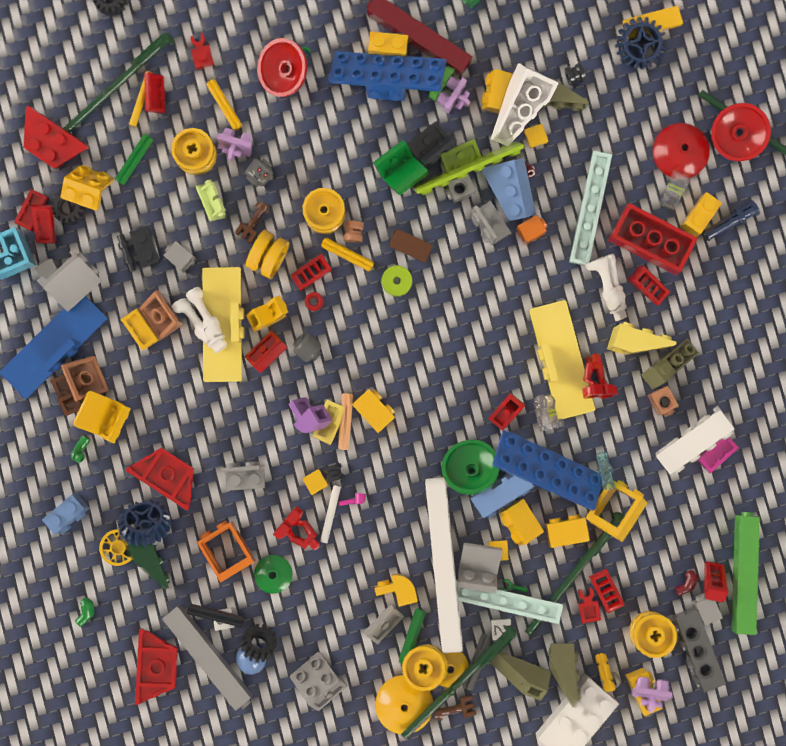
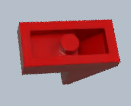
(506, 411)

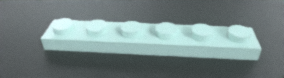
(590, 208)
(513, 603)

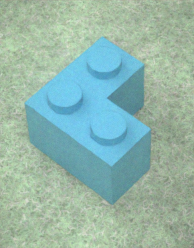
(16, 253)

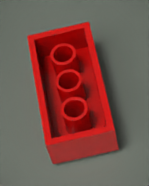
(652, 239)

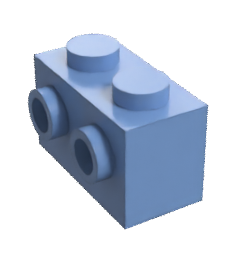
(65, 514)

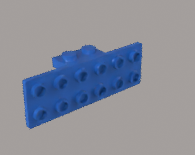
(387, 75)
(52, 347)
(547, 470)

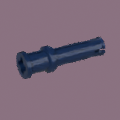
(738, 216)

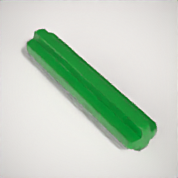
(134, 159)
(413, 633)

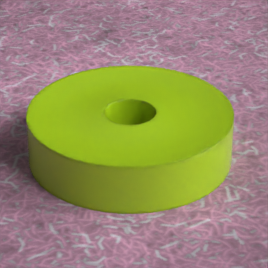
(396, 289)

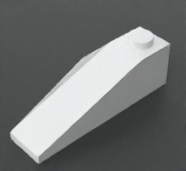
(523, 99)

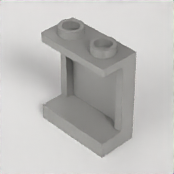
(71, 281)

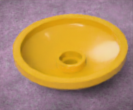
(390, 699)

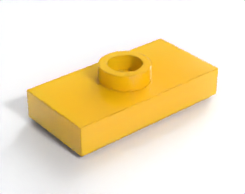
(139, 329)

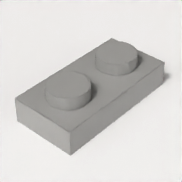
(384, 624)

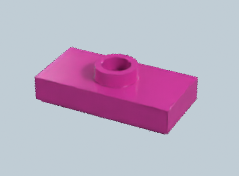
(712, 459)

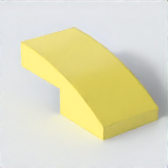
(327, 434)

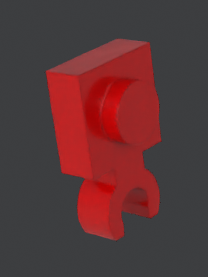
(201, 54)
(588, 609)

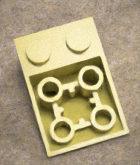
(628, 340)

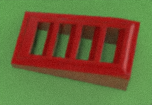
(327, 269)
(642, 270)
(715, 583)
(608, 608)

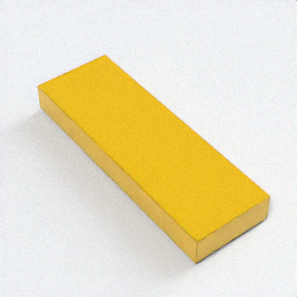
(667, 18)

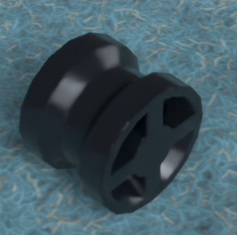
(575, 74)
(333, 473)

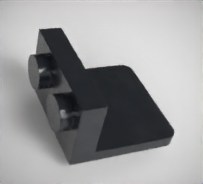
(430, 144)

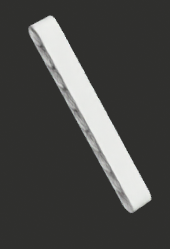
(444, 565)

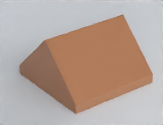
(159, 315)
(83, 377)

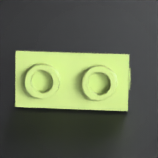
(212, 204)

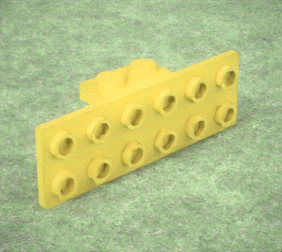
(223, 301)
(561, 358)

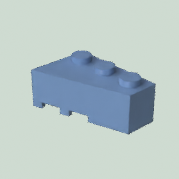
(511, 188)
(500, 494)

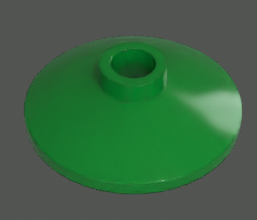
(280, 567)

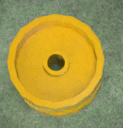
(184, 152)
(321, 200)
(267, 254)
(664, 634)
(413, 668)

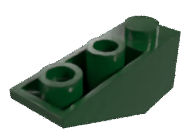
(149, 562)

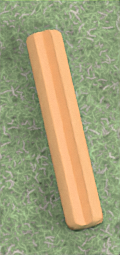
(345, 424)

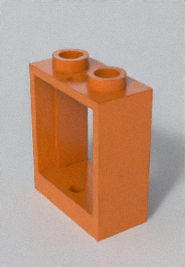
(223, 575)

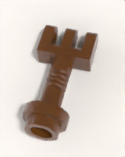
(248, 229)
(462, 707)

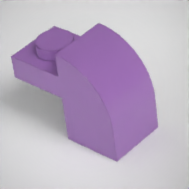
(309, 417)

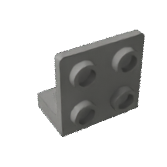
(490, 223)
(244, 477)
(479, 567)
(317, 682)

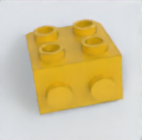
(85, 186)
(101, 416)

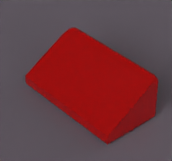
(266, 352)

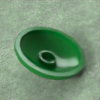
(470, 456)

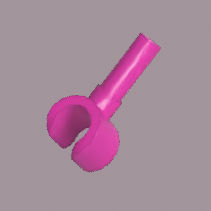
(359, 499)

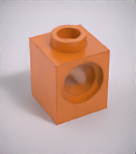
(531, 229)

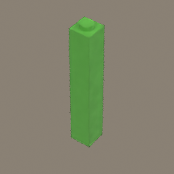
(745, 573)

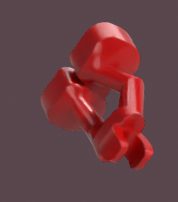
(597, 390)
(293, 519)

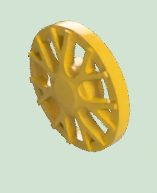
(117, 548)

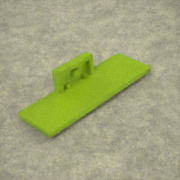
(462, 160)

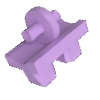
(457, 87)
(234, 146)
(660, 693)

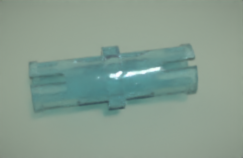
(603, 461)

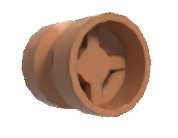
(353, 231)

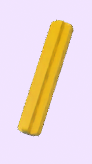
(224, 104)
(347, 254)

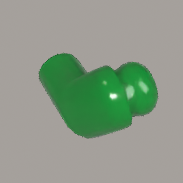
(77, 453)
(87, 611)

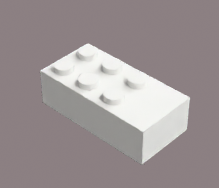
(577, 725)

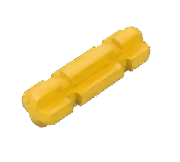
(605, 672)

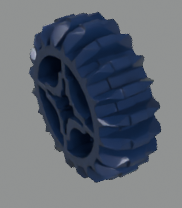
(657, 41)
(145, 527)

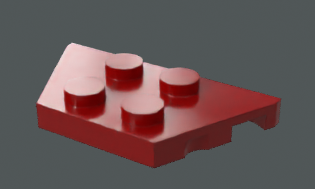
(49, 140)
(166, 475)
(155, 666)

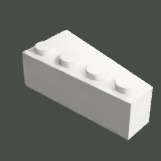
(694, 441)

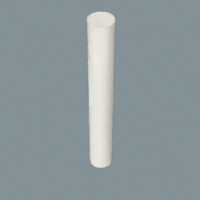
(330, 514)

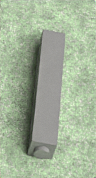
(208, 657)

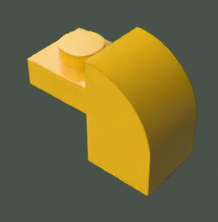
(267, 314)
(401, 585)

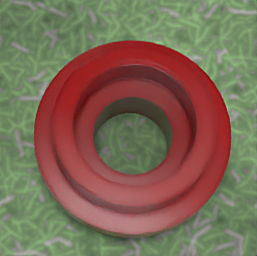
(309, 297)

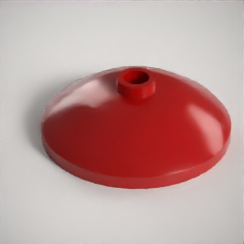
(274, 66)
(755, 132)
(670, 156)

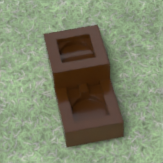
(410, 245)
(65, 395)

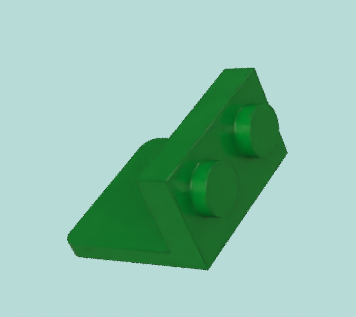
(400, 168)

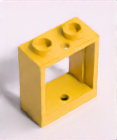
(629, 520)

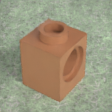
(655, 397)

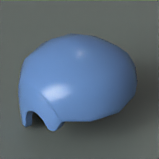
(247, 666)

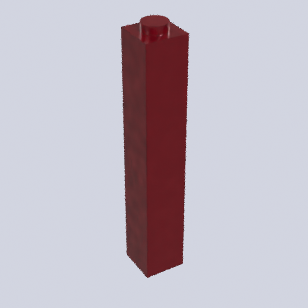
(418, 34)

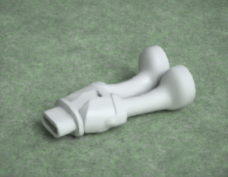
(612, 291)
(208, 330)

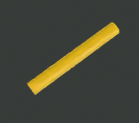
(138, 106)

